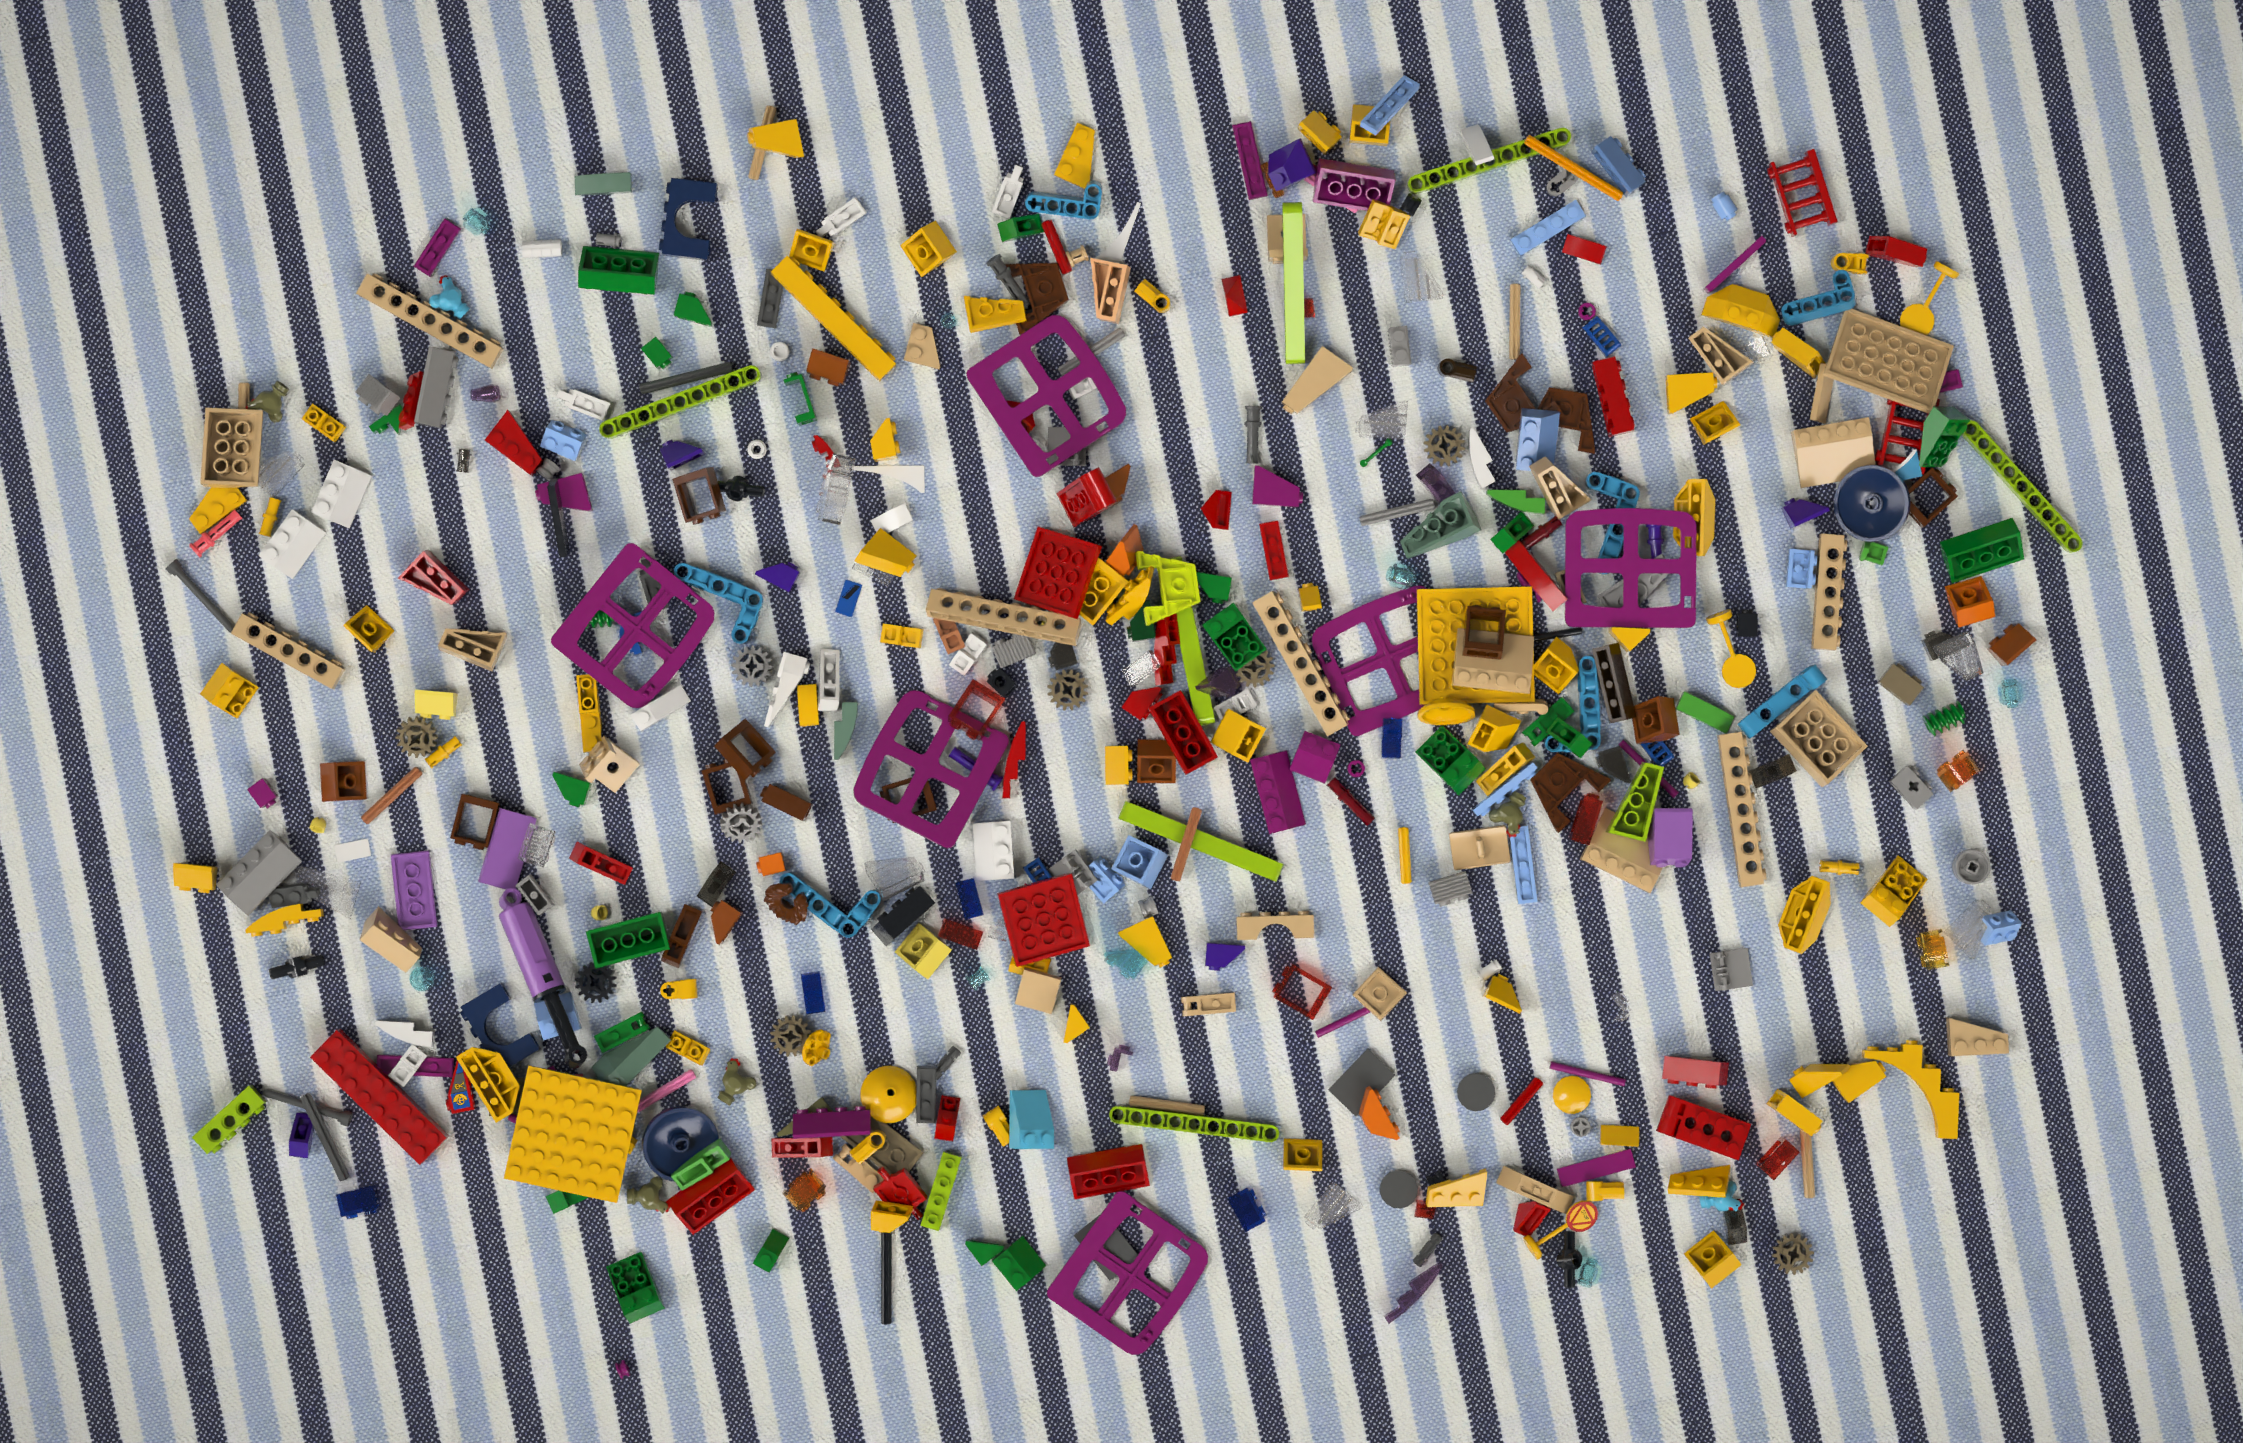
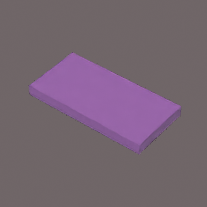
(501, 863)
(414, 890)

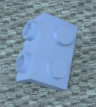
(563, 439)
(1801, 568)
(2000, 927)

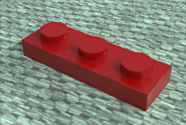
(410, 401)
(1273, 550)

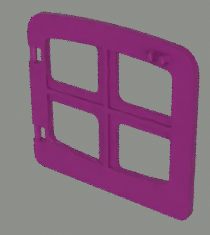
(1049, 393)
(1630, 567)
(635, 628)
(1386, 657)
(927, 767)
(1130, 1275)

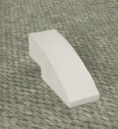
(1476, 144)
(1479, 459)
(407, 1032)

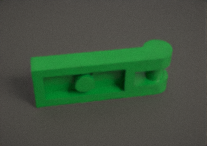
(1558, 709)
(621, 1032)

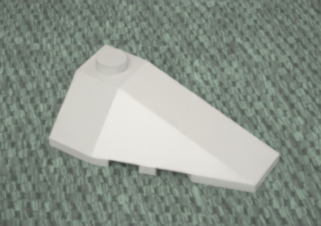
(790, 674)

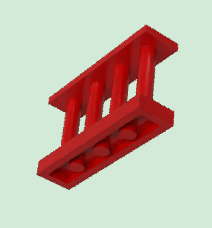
(1821, 197)
(1881, 454)

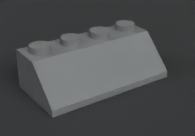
(435, 388)
(259, 872)

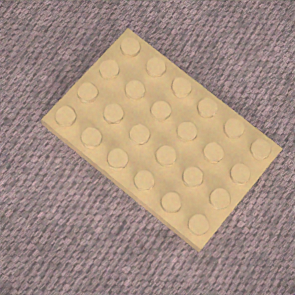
(1888, 360)

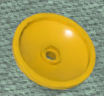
(1446, 712)
(885, 1107)

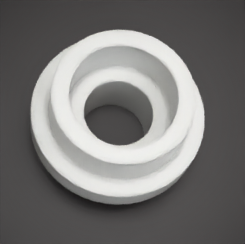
(752, 444)

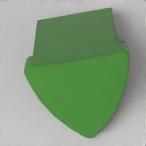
(1873, 552)

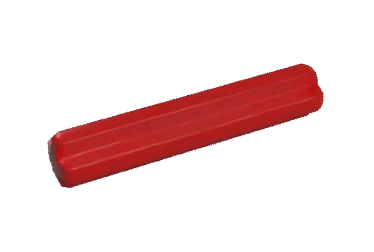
(1056, 247)
(1521, 1101)

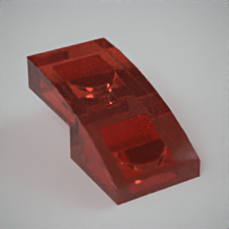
(960, 934)

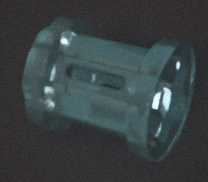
(978, 978)

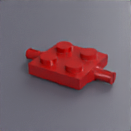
(900, 1189)

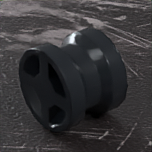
(1410, 204)
(1436, 1178)

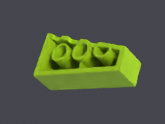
(1637, 806)

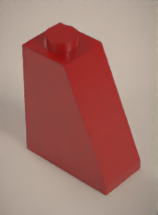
(1896, 251)

